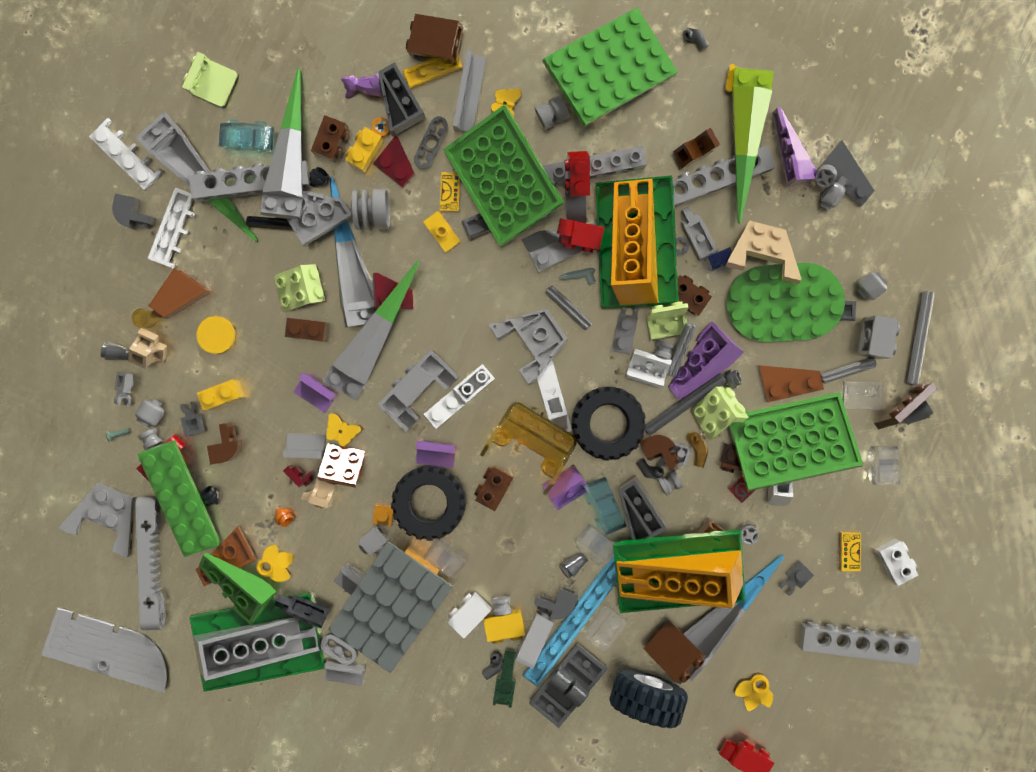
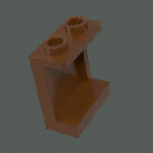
(434, 38)
(675, 653)

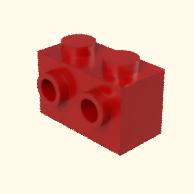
(578, 173)

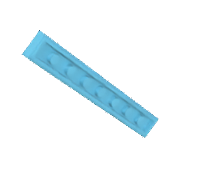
(572, 623)

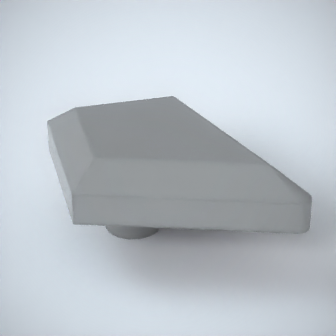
(682, 452)

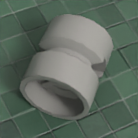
(552, 112)

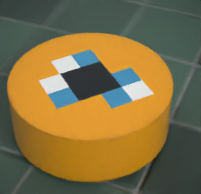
(380, 126)

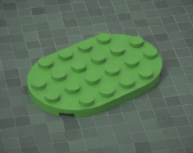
(783, 311)

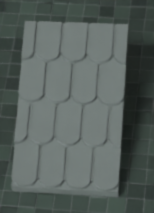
(391, 605)

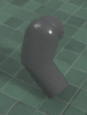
(697, 36)
(650, 471)
(495, 666)

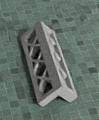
(469, 92)

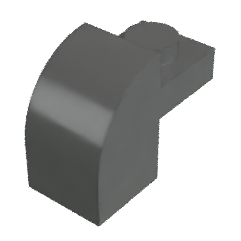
(575, 208)
(126, 212)
(561, 606)

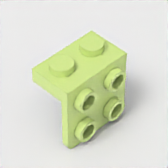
(209, 80)
(299, 287)
(667, 321)
(718, 411)

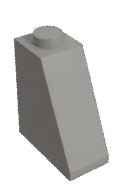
(534, 639)

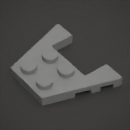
(540, 336)
(108, 508)

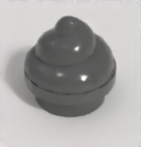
(733, 379)

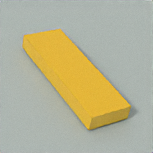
(429, 71)

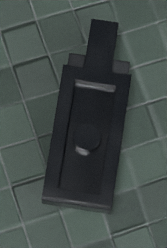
(303, 609)

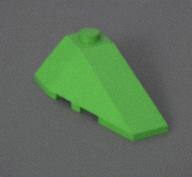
(244, 589)

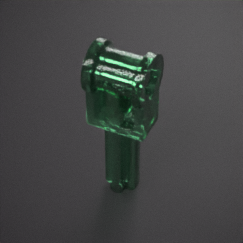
(505, 684)

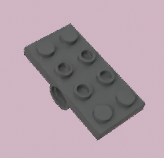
(568, 685)

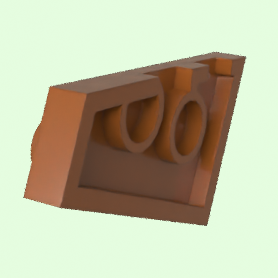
(788, 382)
(232, 550)

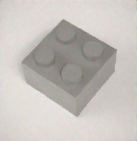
(879, 337)

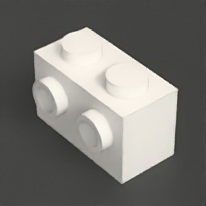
(897, 562)
(468, 614)

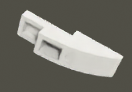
(458, 396)
(553, 397)

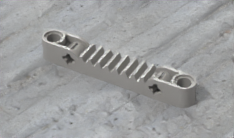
(150, 615)

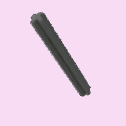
(684, 404)

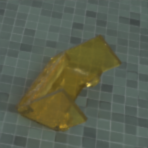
(538, 435)

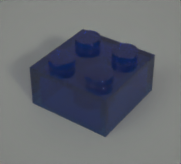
(716, 260)

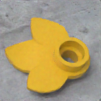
(278, 563)
(755, 695)

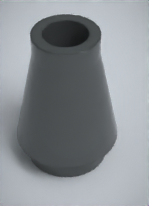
(114, 352)
(922, 412)
(572, 565)

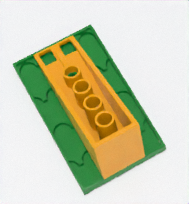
(637, 242)
(680, 571)

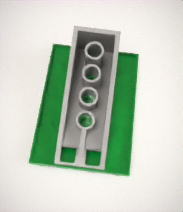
(268, 648)

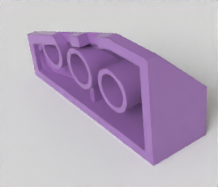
(794, 156)
(710, 356)

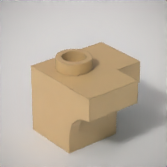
(147, 349)
(321, 495)

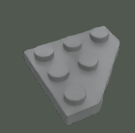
(318, 216)

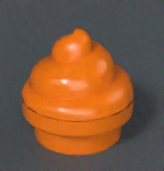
(283, 517)

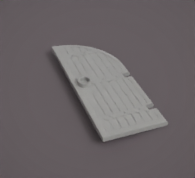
(98, 648)

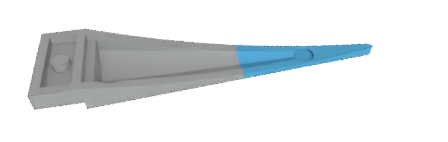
(353, 279)
(716, 626)

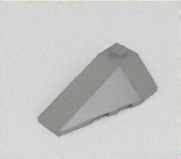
(547, 251)

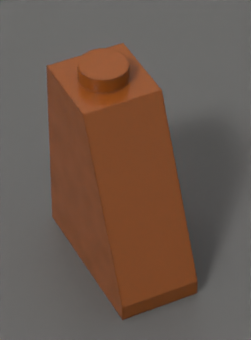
(177, 294)

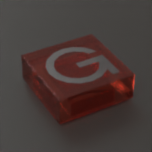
(739, 489)

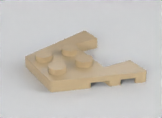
(767, 244)

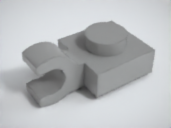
(123, 385)

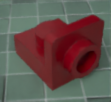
(295, 475)

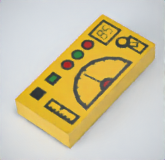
(450, 192)
(850, 551)

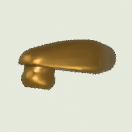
(700, 448)

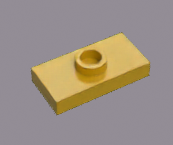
(442, 231)

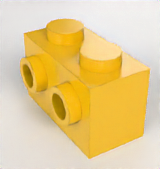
(364, 149)

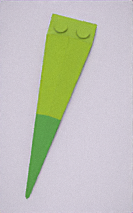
(750, 105)

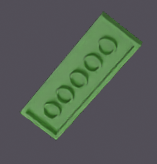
(179, 498)

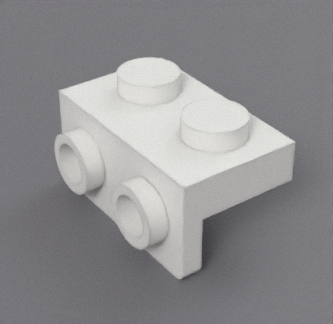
(648, 368)

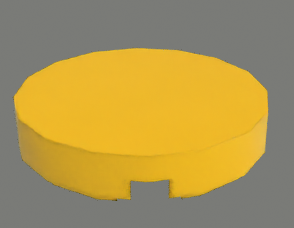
(216, 335)

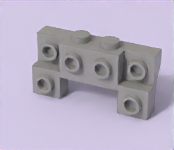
(413, 384)

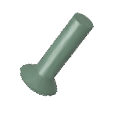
(109, 436)

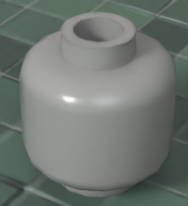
(872, 285)
(149, 413)

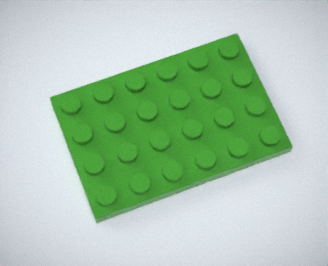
(609, 66)
(503, 175)
(795, 442)

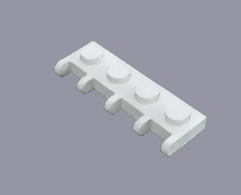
(125, 155)
(171, 227)

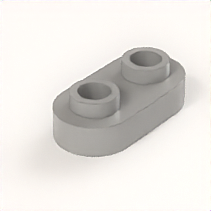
(338, 650)

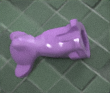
(365, 84)

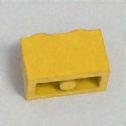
(220, 394)
(504, 626)

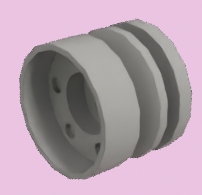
(368, 209)

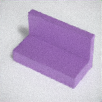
(315, 392)
(435, 454)
(566, 488)

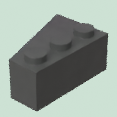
(399, 100)
(641, 513)

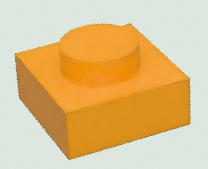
(383, 515)

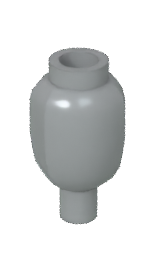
(833, 194)

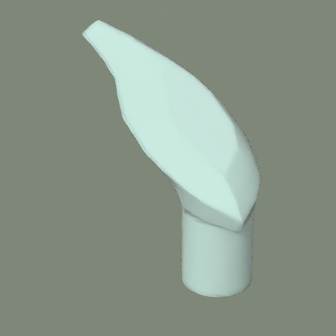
(588, 272)

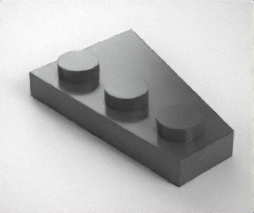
(857, 186)

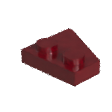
(394, 163)
(383, 287)

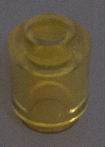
(144, 318)

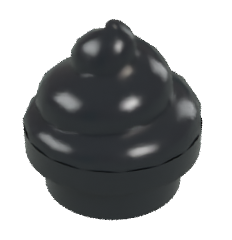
(318, 177)
(210, 495)

